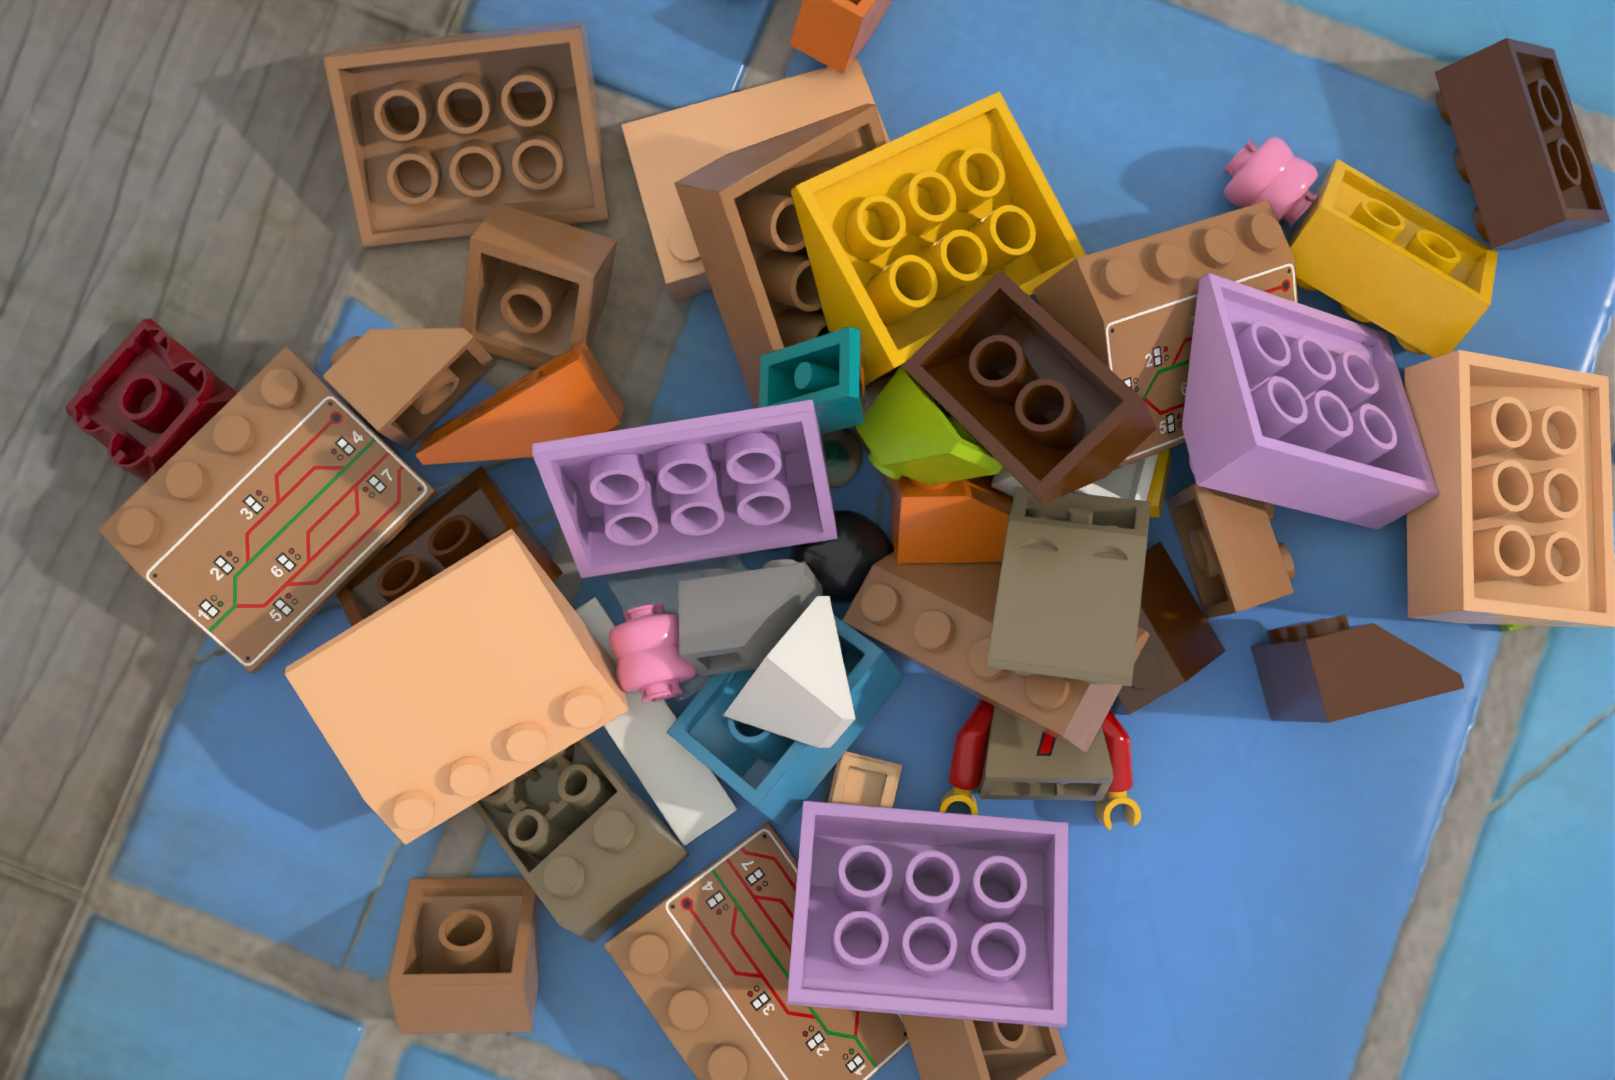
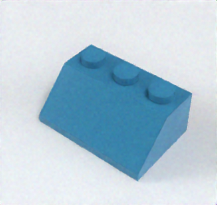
(768, 767)

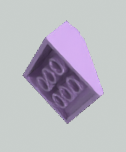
(1299, 409)
(690, 488)
(931, 915)

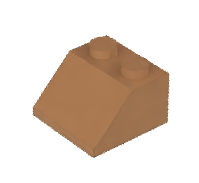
(534, 285)
(407, 377)
(1230, 550)
(466, 956)
(982, 1049)

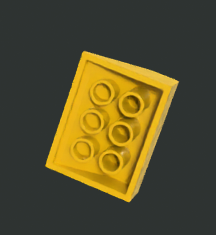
(928, 224)

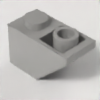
(739, 617)

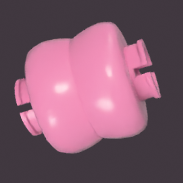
(1271, 175)
(649, 653)

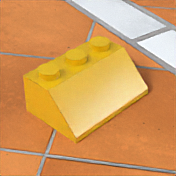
(1392, 262)

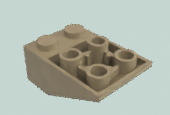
(1071, 588)
(581, 838)

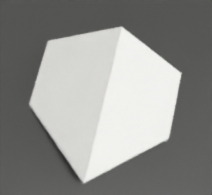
(800, 683)

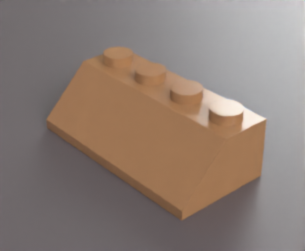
(944, 624)

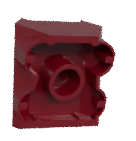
(148, 400)

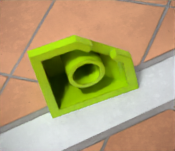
(919, 438)

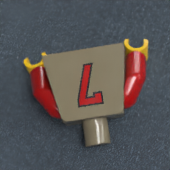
(1024, 763)

